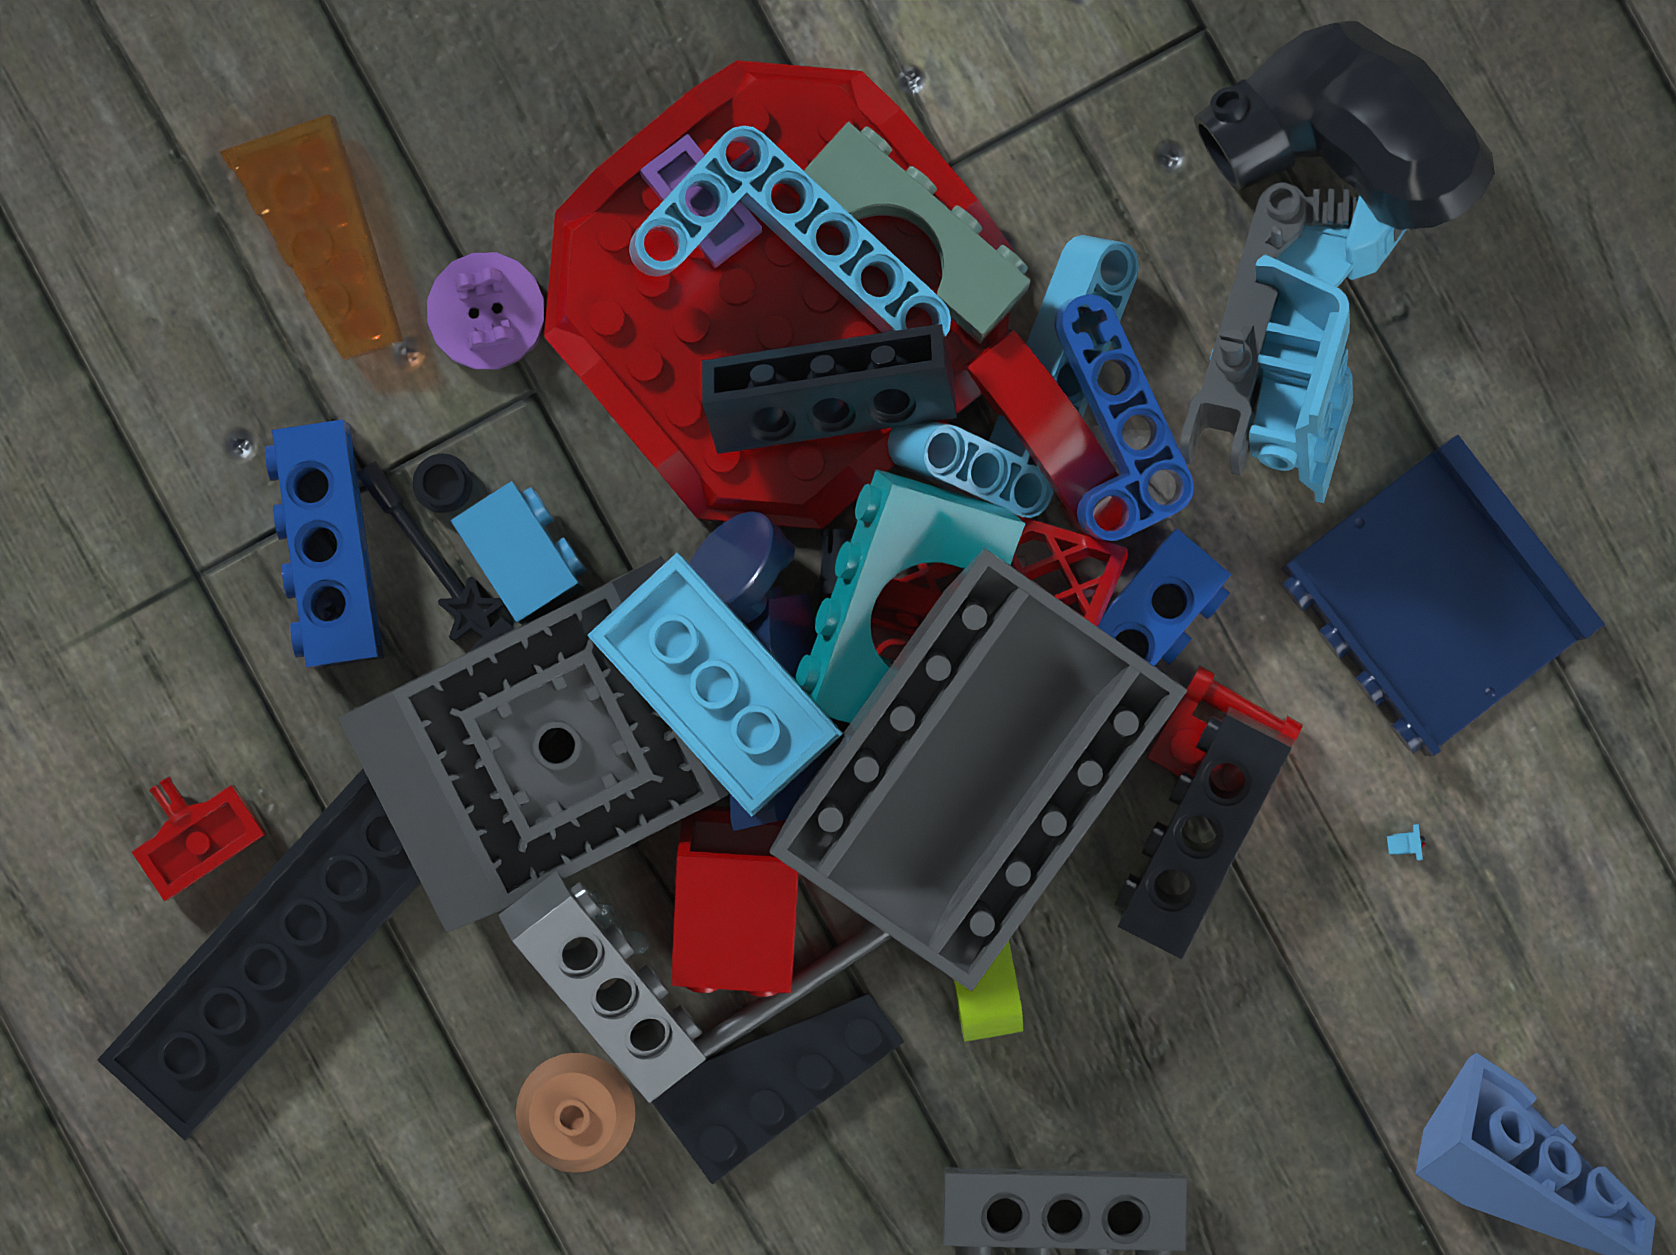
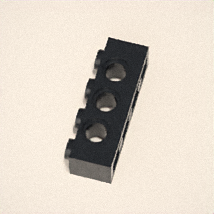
(828, 389)
(1174, 919)

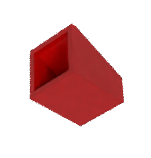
(732, 908)

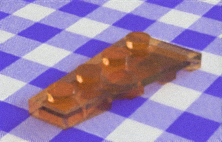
(315, 214)

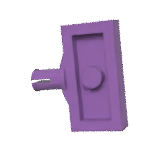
(734, 229)

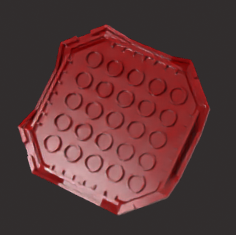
(645, 336)

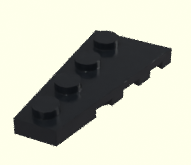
(764, 1087)

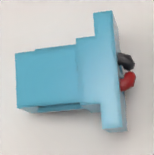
(1407, 843)

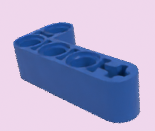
(1111, 414)

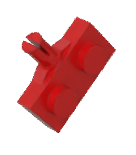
(195, 837)

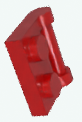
(1177, 740)

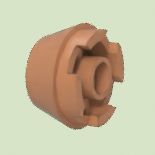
(575, 1112)

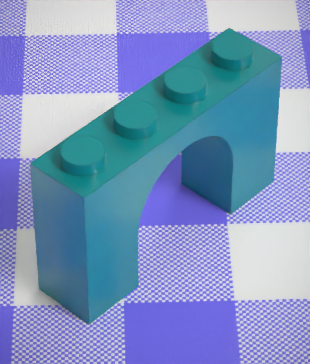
(895, 529)

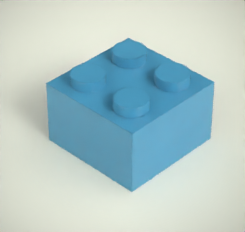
(518, 552)

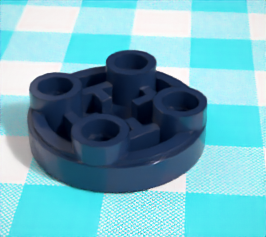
(743, 562)

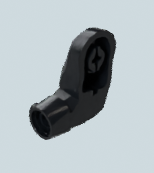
(1366, 112)

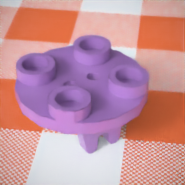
(479, 284)

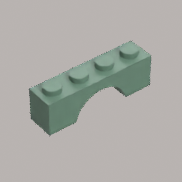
(976, 280)

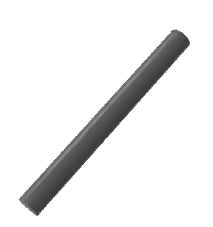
(802, 984)

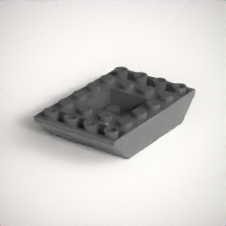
(466, 770)

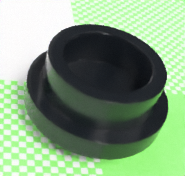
(442, 483)

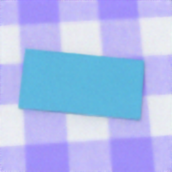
(715, 684)

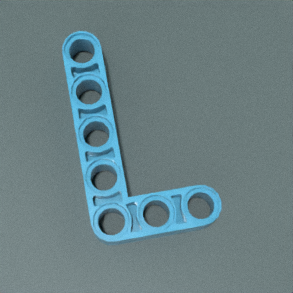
(795, 229)
(1002, 468)

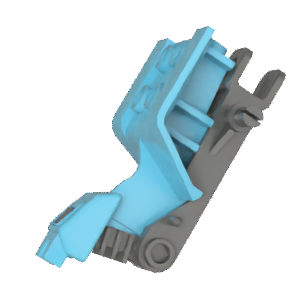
(1289, 335)

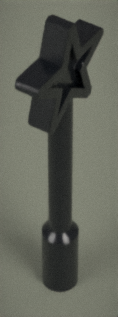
(466, 604)

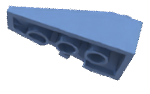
(1510, 1162)

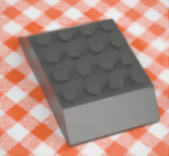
(975, 768)

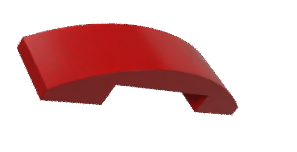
(1046, 425)

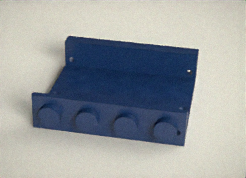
(1439, 597)

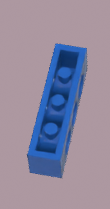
(1179, 565)
(357, 631)

